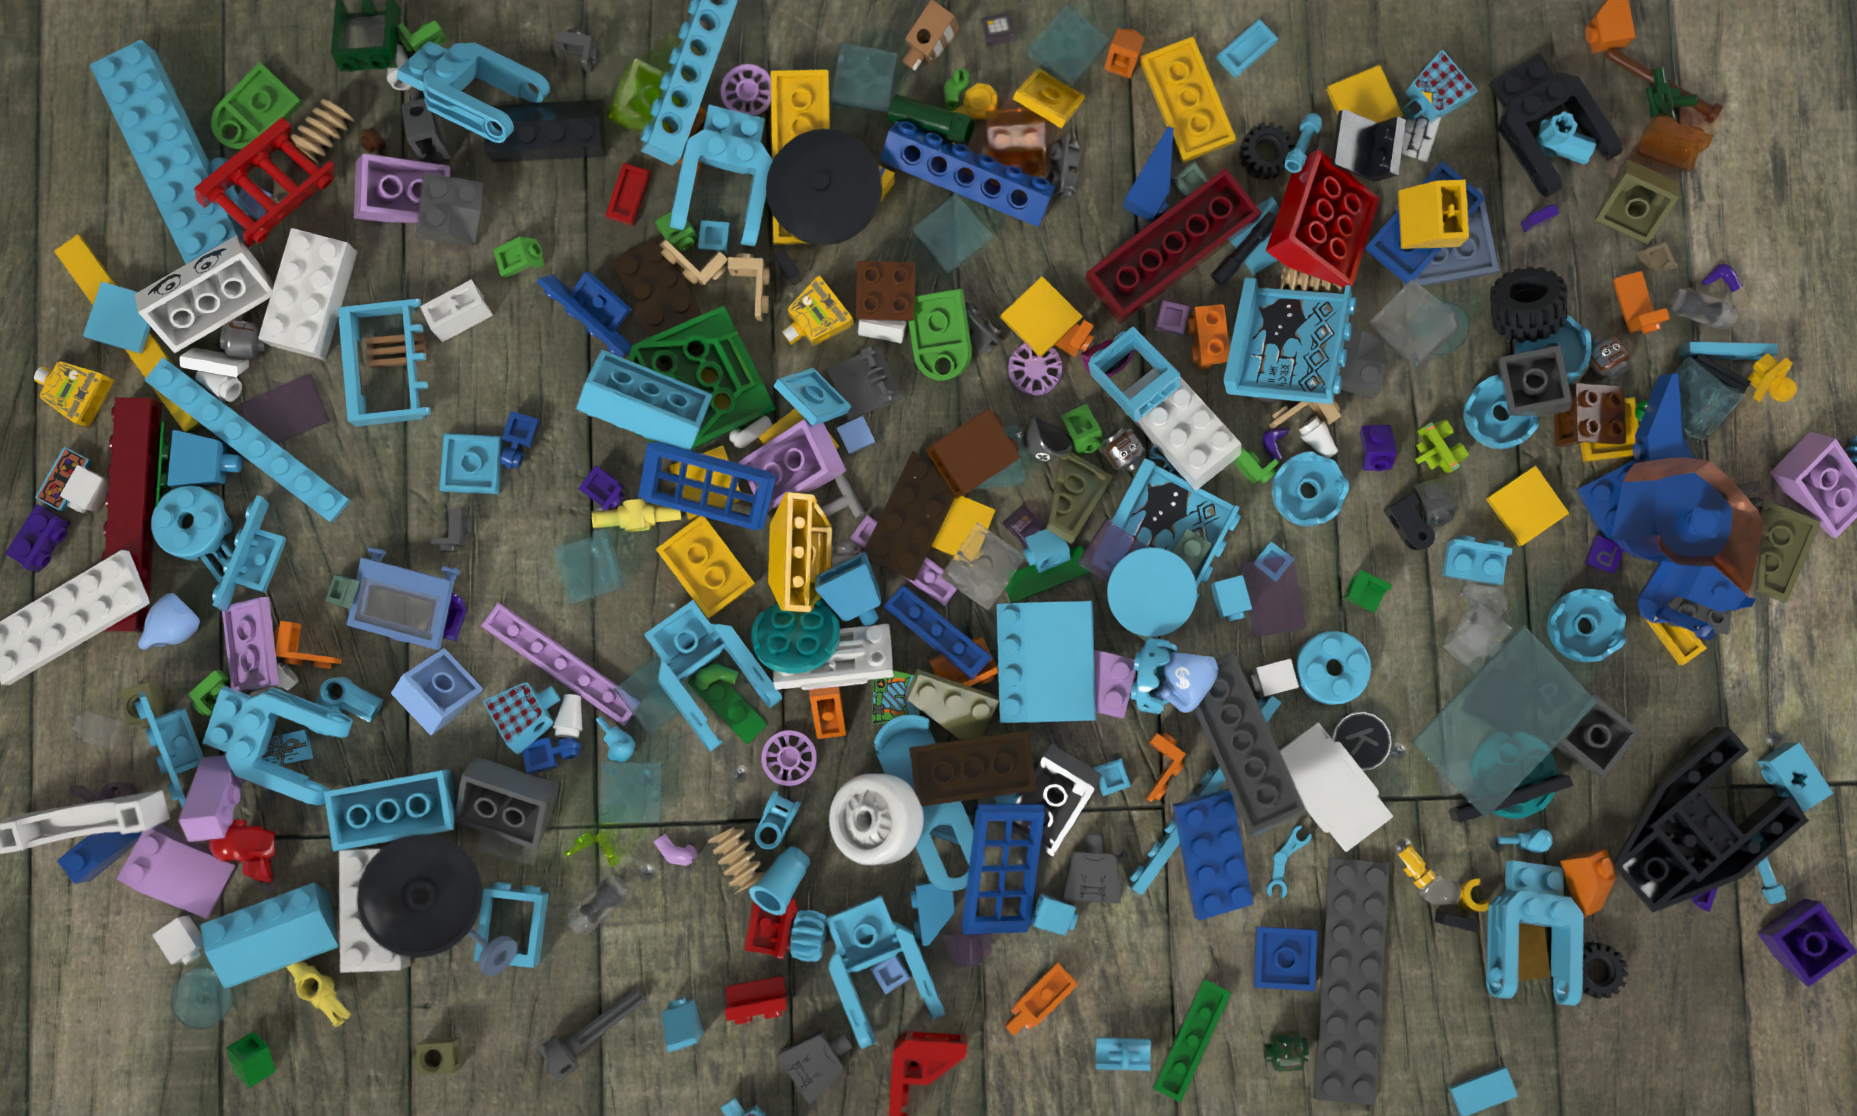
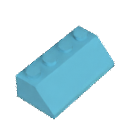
(643, 401)
(391, 809)
(270, 935)

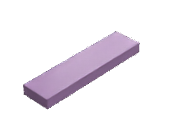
(929, 575)

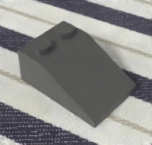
(1063, 789)

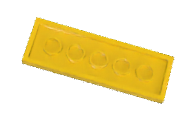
(797, 107)

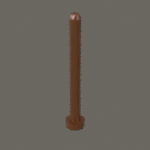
(1710, 111)

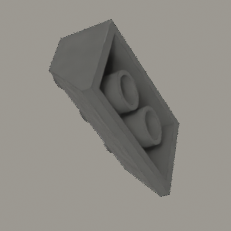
(505, 802)

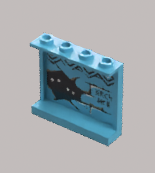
(1289, 344)
(1163, 506)

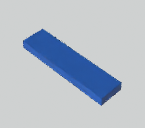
(937, 632)

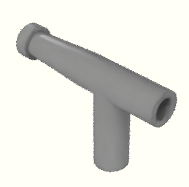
(848, 499)

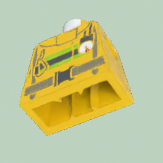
(816, 315)
(73, 391)

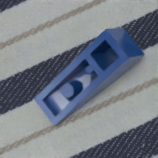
(1152, 186)
(1661, 426)
(96, 854)

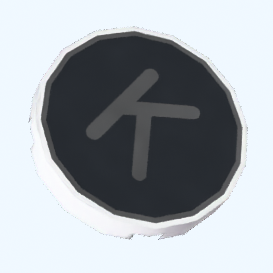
(1364, 738)

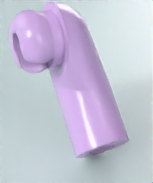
(674, 854)

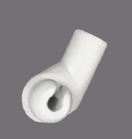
(751, 433)

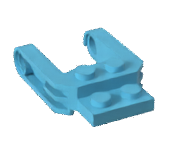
(446, 73)
(729, 143)
(688, 644)
(244, 729)
(1535, 898)
(867, 937)

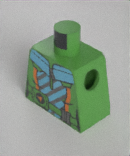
(890, 698)

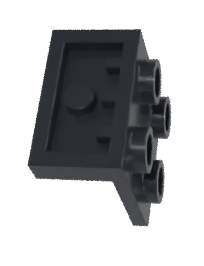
(1368, 147)

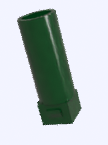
(932, 119)

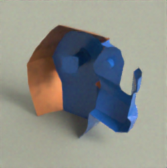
(1698, 548)

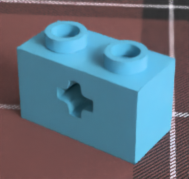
(1808, 784)

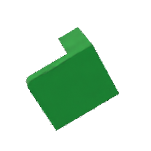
(1366, 590)
(251, 1059)

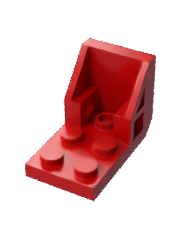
(934, 1055)

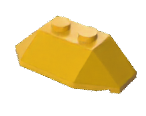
(798, 551)

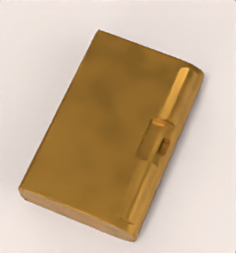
(1532, 953)

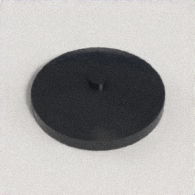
(824, 187)
(419, 895)

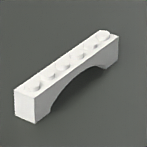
(110, 815)

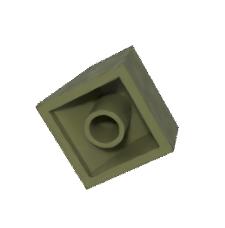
(1638, 201)

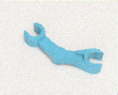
(1281, 857)

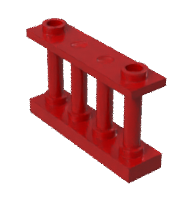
(257, 155)

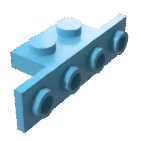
(252, 559)
(175, 741)

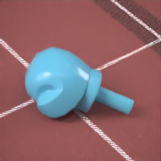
(620, 743)
(1534, 841)

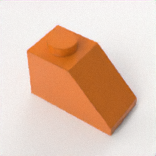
(1611, 26)
(1124, 52)
(828, 712)
(1589, 879)

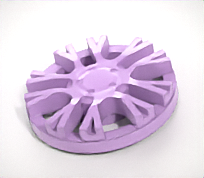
(747, 89)
(1034, 369)
(789, 758)

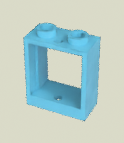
(1153, 393)
(528, 893)

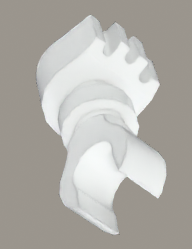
(287, 679)

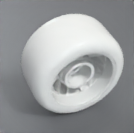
(876, 819)

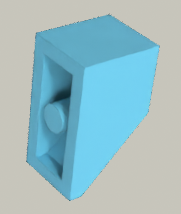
(1054, 914)
(681, 1024)

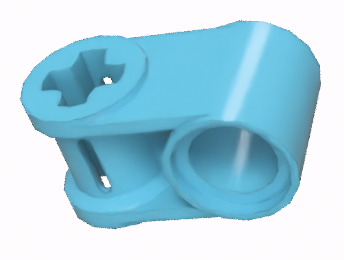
(776, 819)

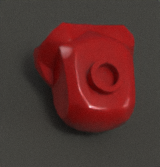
(248, 845)

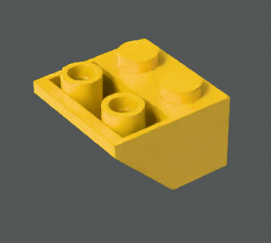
(1433, 215)

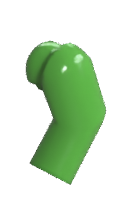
(954, 88)
(712, 673)

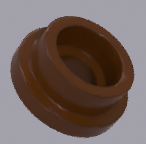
(372, 141)

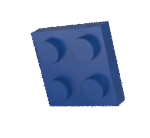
(1285, 958)

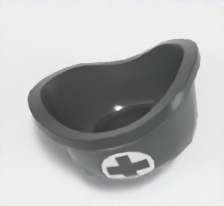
(1046, 440)

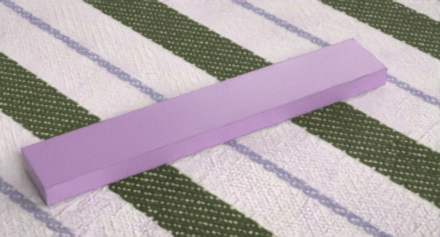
(557, 661)

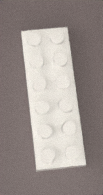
(69, 616)

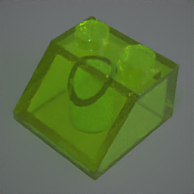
(636, 95)

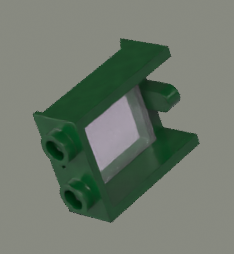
(365, 38)

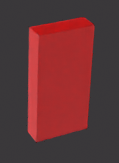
(628, 194)

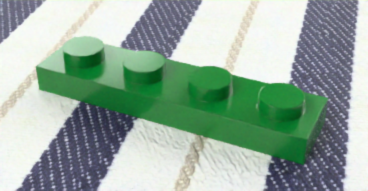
(1191, 1040)

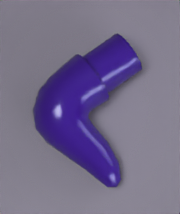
(1728, 275)
(1270, 442)

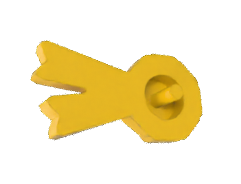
(978, 100)

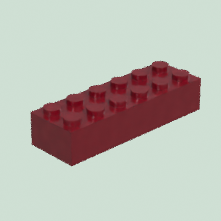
(1172, 246)

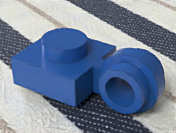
(519, 431)
(542, 754)

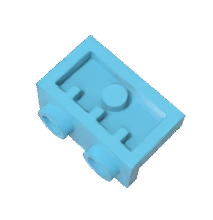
(1476, 560)

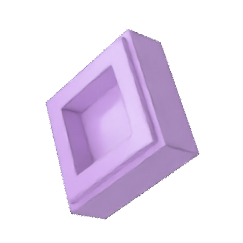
(1172, 318)

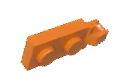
(1041, 999)

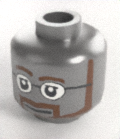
(241, 339)
(1609, 357)
(1123, 449)

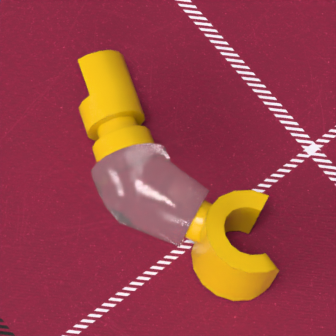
(1437, 889)

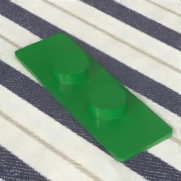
(163, 456)
(1029, 582)
(731, 708)

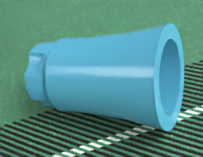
(780, 881)

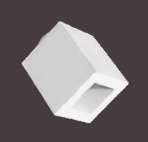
(85, 490)
(1273, 678)
(180, 940)

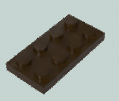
(656, 289)
(911, 518)
(973, 768)

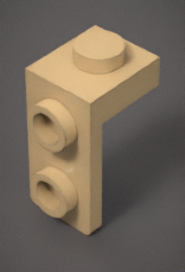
(748, 266)
(712, 268)
(1325, 412)

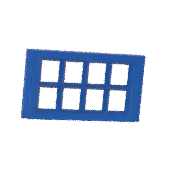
(652, 473)
(998, 923)

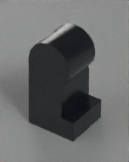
(1409, 524)

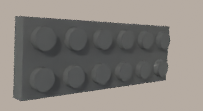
(1247, 751)

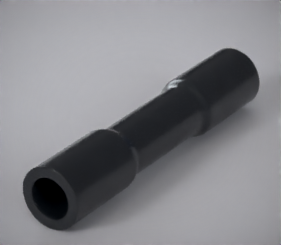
(1232, 262)

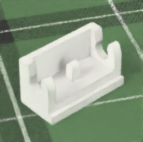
(456, 311)

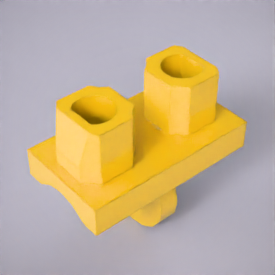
(1771, 377)

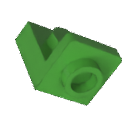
(425, 33)
(677, 238)
(518, 256)
(1083, 429)
(1249, 466)
(208, 690)

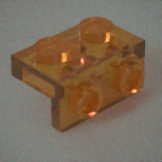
(1673, 143)

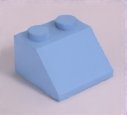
(436, 691)

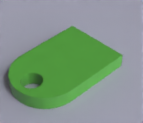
(253, 107)
(939, 332)

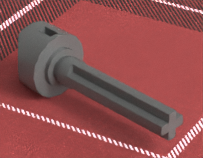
(562, 1053)

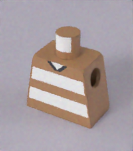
(933, 25)

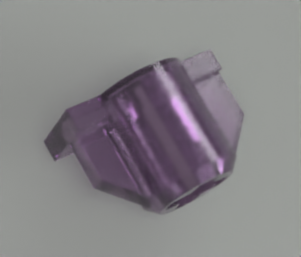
(968, 949)

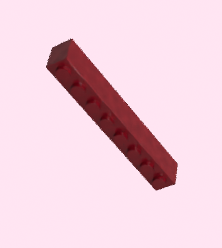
(133, 492)

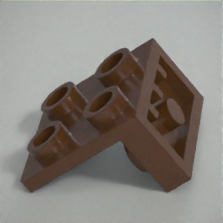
(885, 291)
(1594, 416)

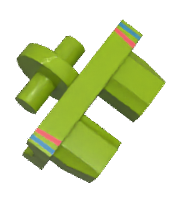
(1436, 451)

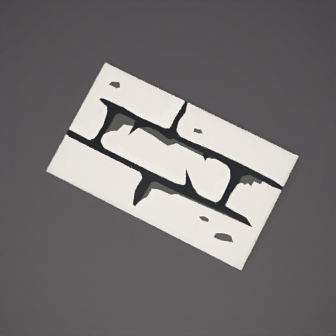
(1419, 137)

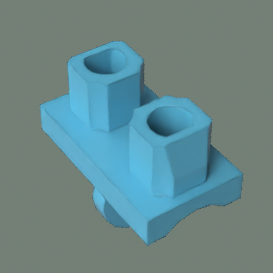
(1122, 1053)

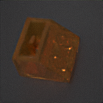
(1016, 139)

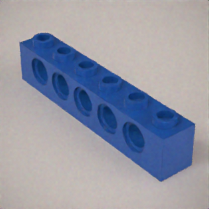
(953, 177)

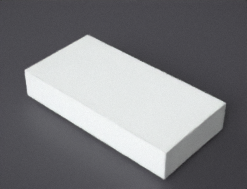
(213, 362)

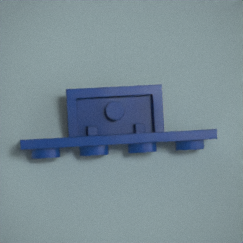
(593, 306)

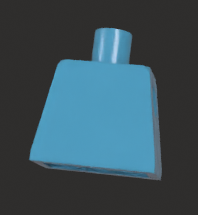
(200, 461)
(851, 589)

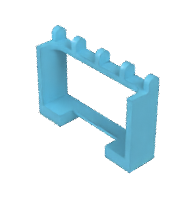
(349, 336)

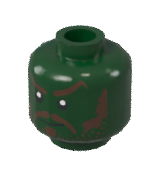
(1286, 1051)

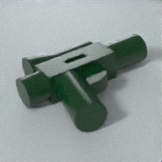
(1665, 98)

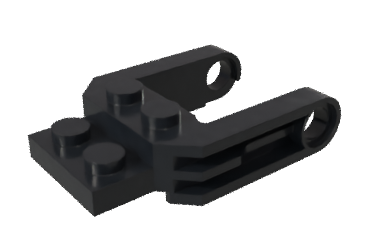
(1533, 93)

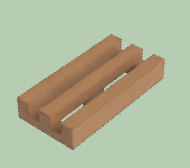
(395, 339)

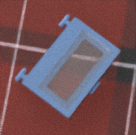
(401, 601)

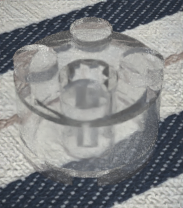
(1476, 637)

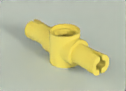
(634, 516)
(325, 996)

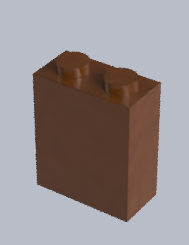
(973, 452)

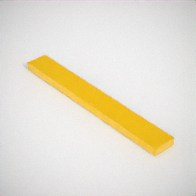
(89, 274)

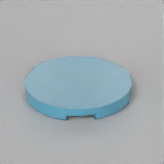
(1151, 592)

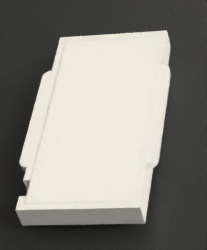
(860, 656)
(1334, 787)

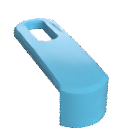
(894, 756)

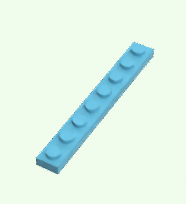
(247, 440)
(1210, 782)

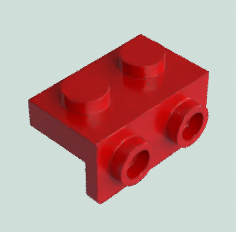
(770, 932)
(756, 998)

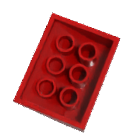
(1323, 222)

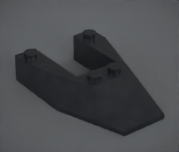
(1688, 841)

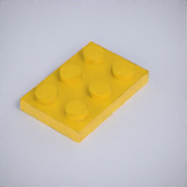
(705, 566)

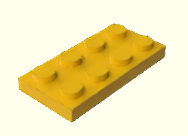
(1187, 99)

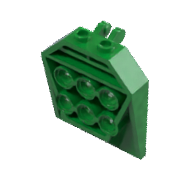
(722, 354)

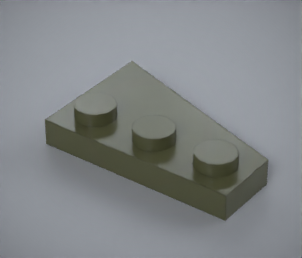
(1075, 495)
(1782, 549)
(952, 704)

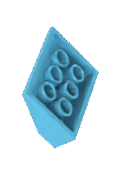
(1046, 662)

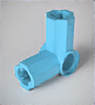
(1559, 138)
(353, 699)

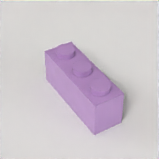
(211, 800)

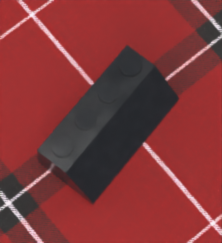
(551, 131)

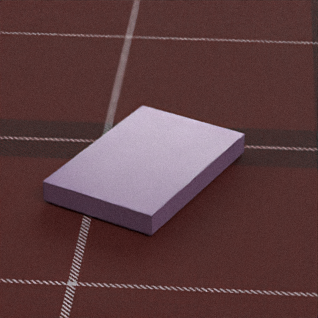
(250, 645)

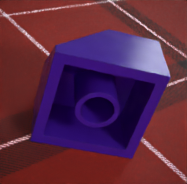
(1807, 941)

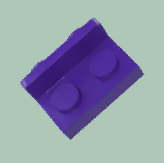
(38, 538)

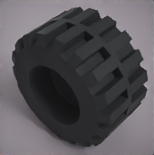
(1528, 304)

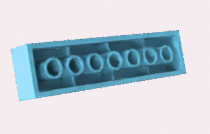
(163, 147)

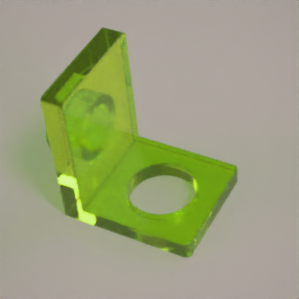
(587, 840)

